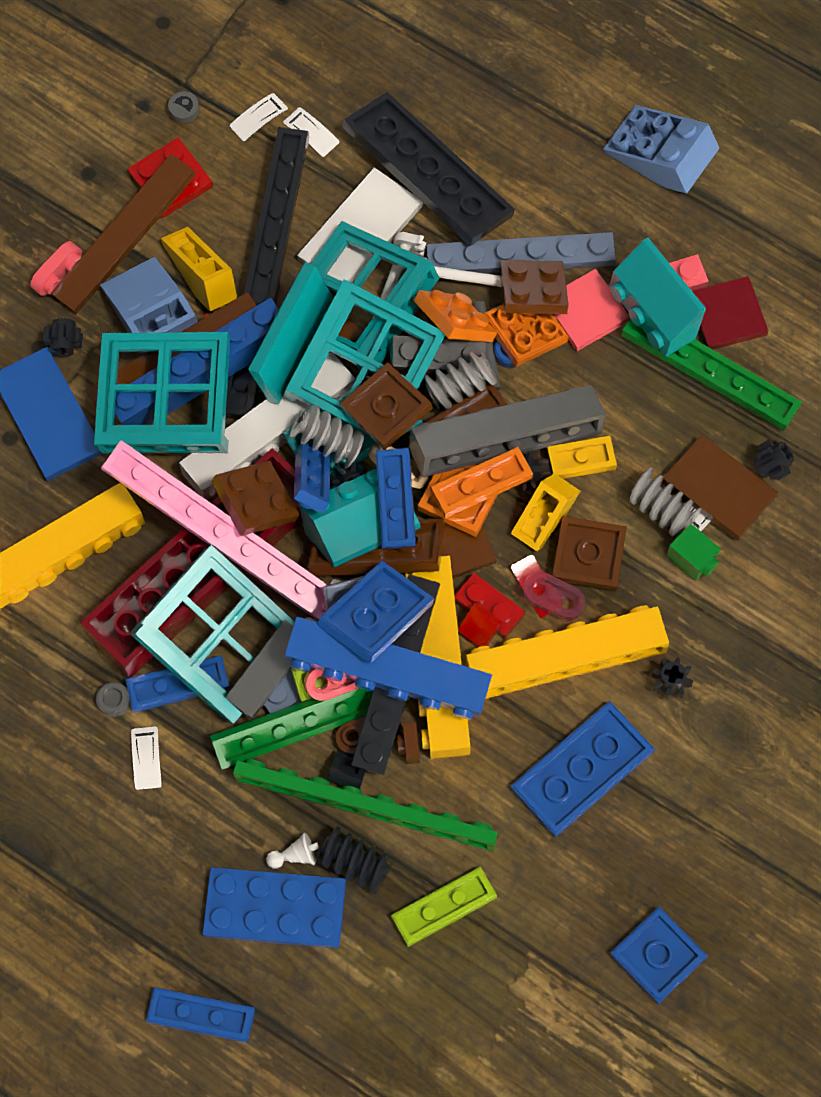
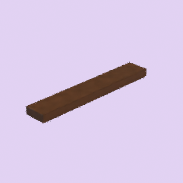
(123, 233)
(149, 360)

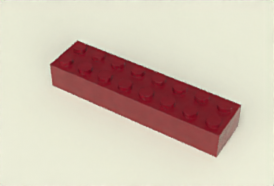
(120, 612)

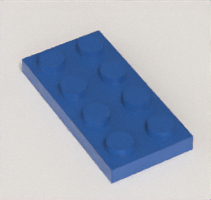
(274, 907)

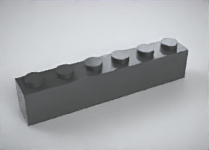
(493, 431)

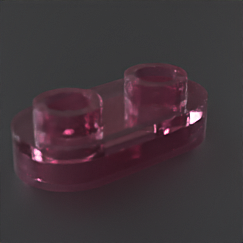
(555, 594)

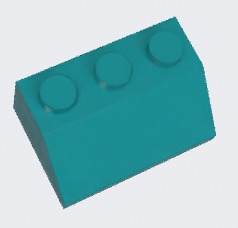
(657, 298)
(349, 522)

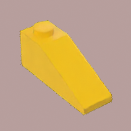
(201, 268)

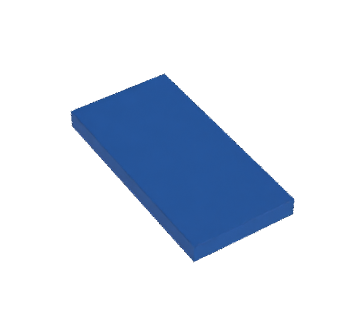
(47, 414)
(582, 769)

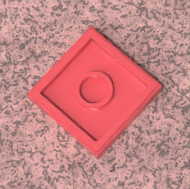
(590, 311)

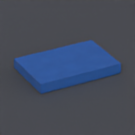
(375, 611)

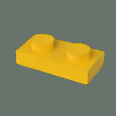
(582, 457)

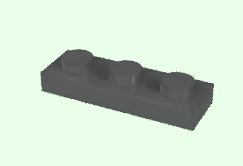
(405, 348)

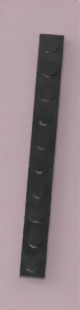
(270, 247)

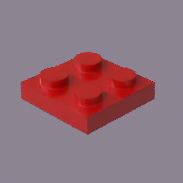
(148, 166)

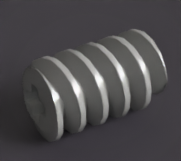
(460, 380)
(329, 433)
(662, 503)

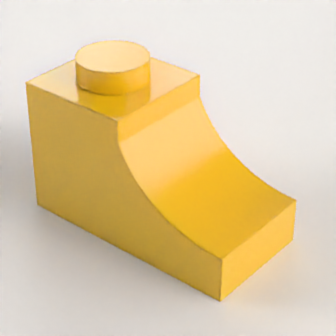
(545, 511)

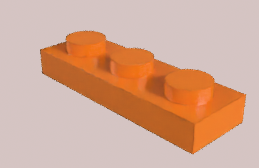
(481, 482)

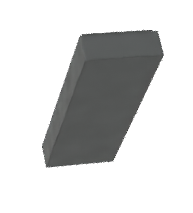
(263, 674)

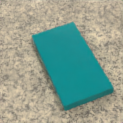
(291, 333)

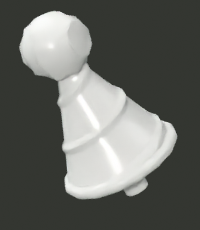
(300, 851)

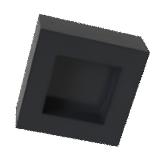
(344, 773)

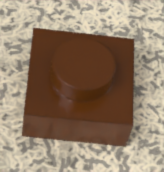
(409, 743)

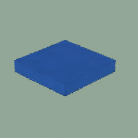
(658, 955)

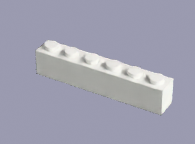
(261, 430)

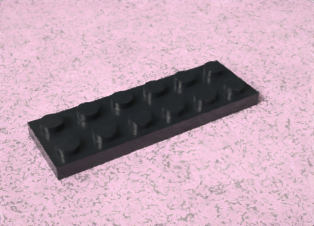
(428, 168)

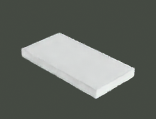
(375, 207)

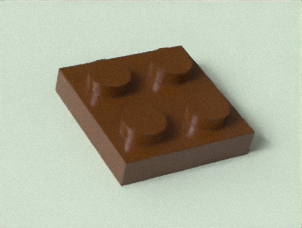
(533, 287)
(386, 406)
(255, 498)
(589, 553)

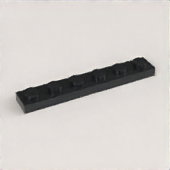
(384, 711)

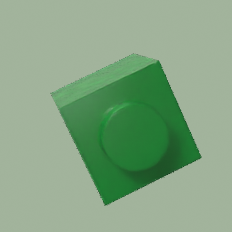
(694, 553)

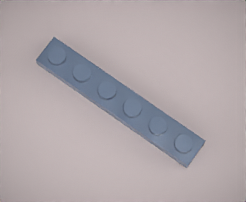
(486, 255)

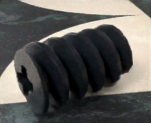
(354, 860)

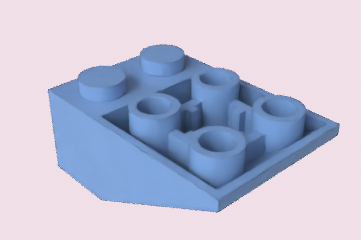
(663, 147)
(149, 300)

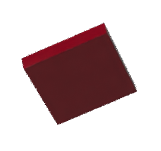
(730, 313)

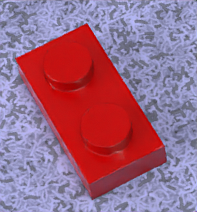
(479, 591)

